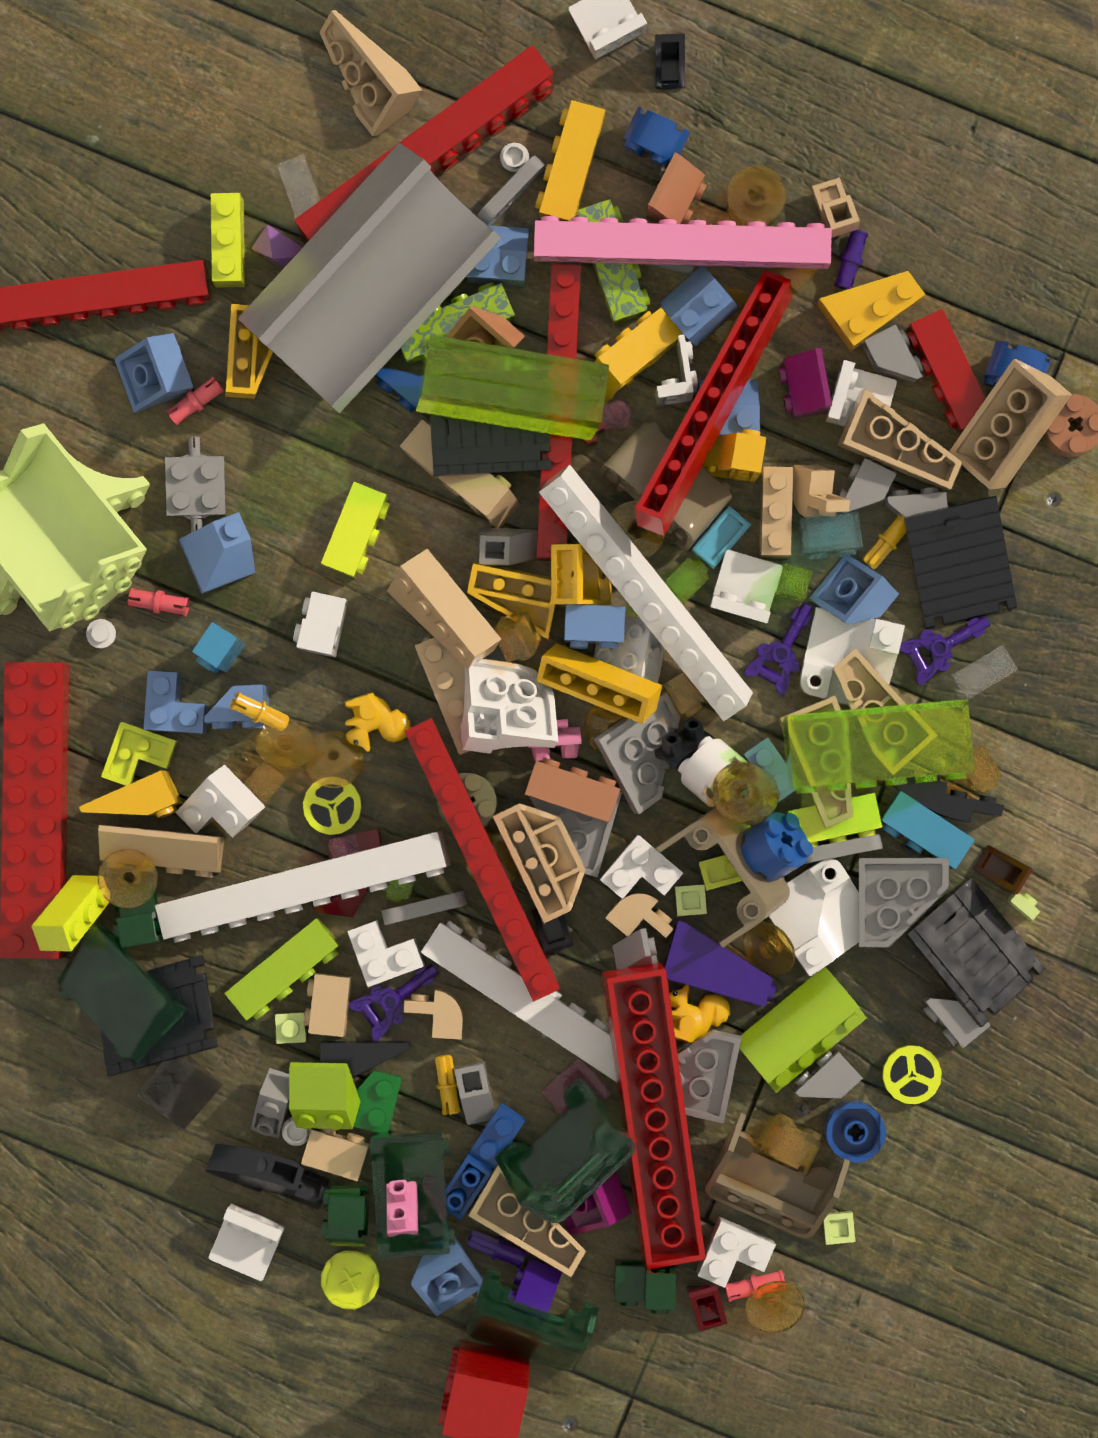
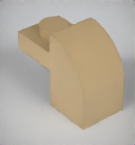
(835, 207)
(813, 492)
(633, 909)
(445, 1010)

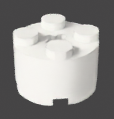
(704, 765)

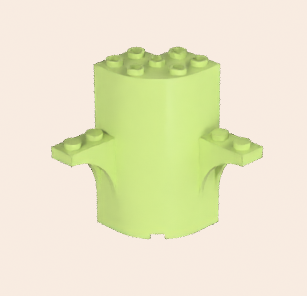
(63, 532)

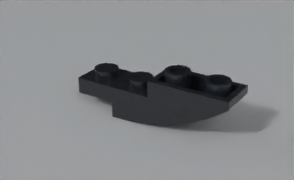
(952, 806)
(269, 1172)

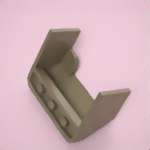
(764, 895)
(772, 1190)

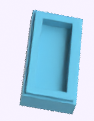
(721, 537)

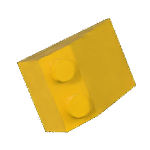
(147, 796)

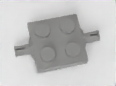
(195, 485)

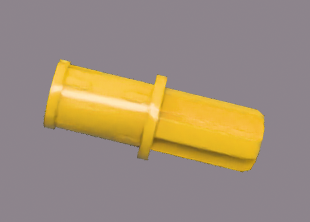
(885, 543)
(259, 712)
(447, 1085)

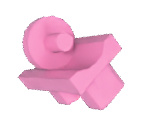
(568, 738)
(402, 1208)

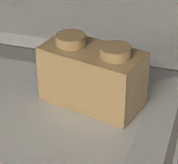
(329, 1004)
(336, 1153)

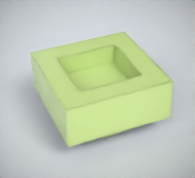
(690, 900)
(1024, 904)
(290, 1028)
(839, 1228)

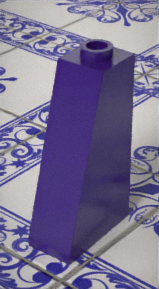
(708, 966)

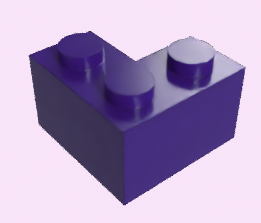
(536, 1285)

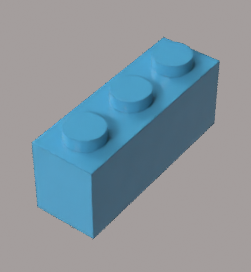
(218, 649)
(925, 830)

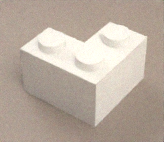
(322, 626)
(222, 799)
(640, 861)
(378, 960)
(731, 1244)

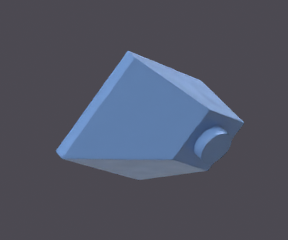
(219, 553)
(854, 592)
(446, 1278)

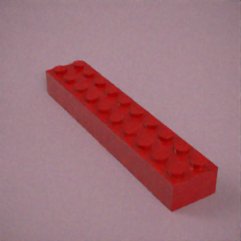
(456, 128)
(33, 800)
(654, 1115)

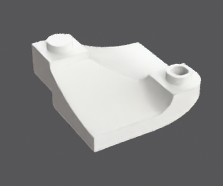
(833, 640)
(506, 708)
(820, 915)

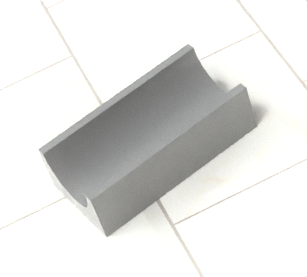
(369, 277)

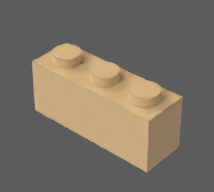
(776, 512)

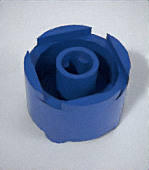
(654, 136)
(1003, 356)
(776, 846)
(866, 1143)

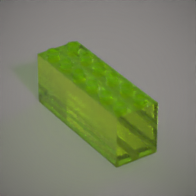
(512, 387)
(878, 745)

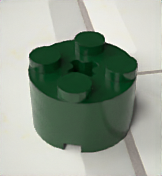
(346, 1215)

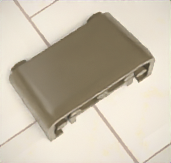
(634, 466)

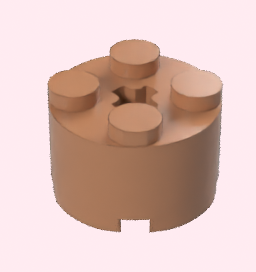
(1080, 441)

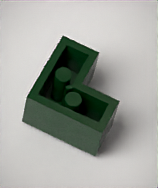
(138, 924)
(652, 1286)

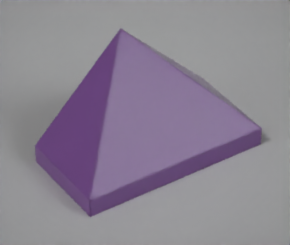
(276, 247)

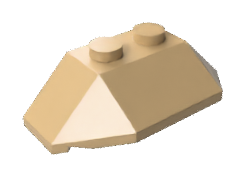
(543, 857)

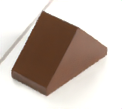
(1003, 870)

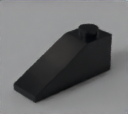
(360, 1054)

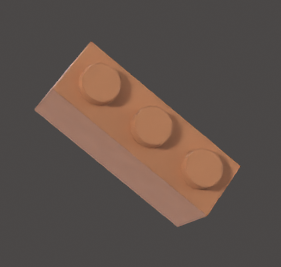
(573, 789)

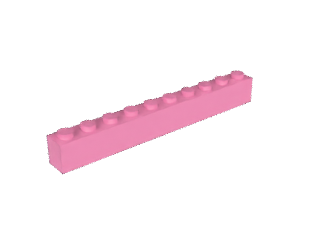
(682, 243)

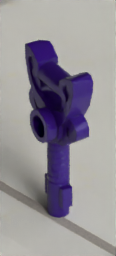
(939, 648)
(780, 653)
(391, 1001)

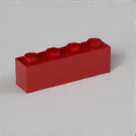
(947, 367)

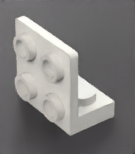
(607, 24)
(847, 388)
(671, 390)
(746, 586)
(639, 654)
(246, 1242)

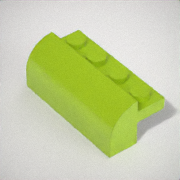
(801, 1029)

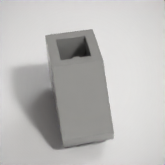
(891, 356)
(868, 485)
(906, 505)
(506, 546)
(635, 950)
(957, 1022)
(830, 1079)
(474, 1092)
(272, 1104)

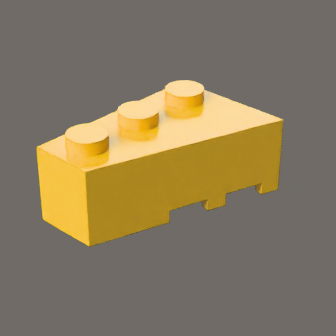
(869, 307)
(637, 349)

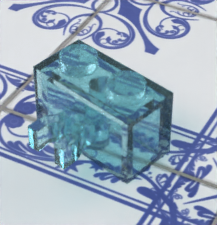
(830, 535)

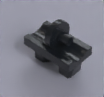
(680, 746)

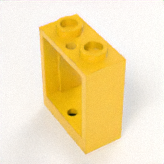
(585, 586)

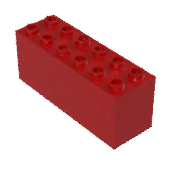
(484, 1392)

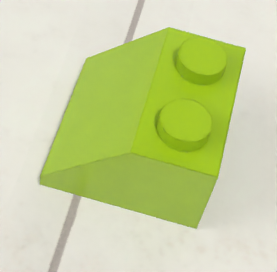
(322, 1096)

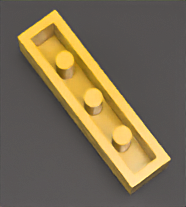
(572, 161)
(599, 683)

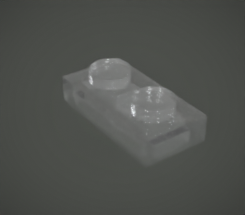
(298, 184)
(985, 672)

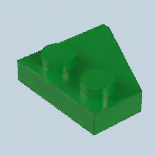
(378, 1101)

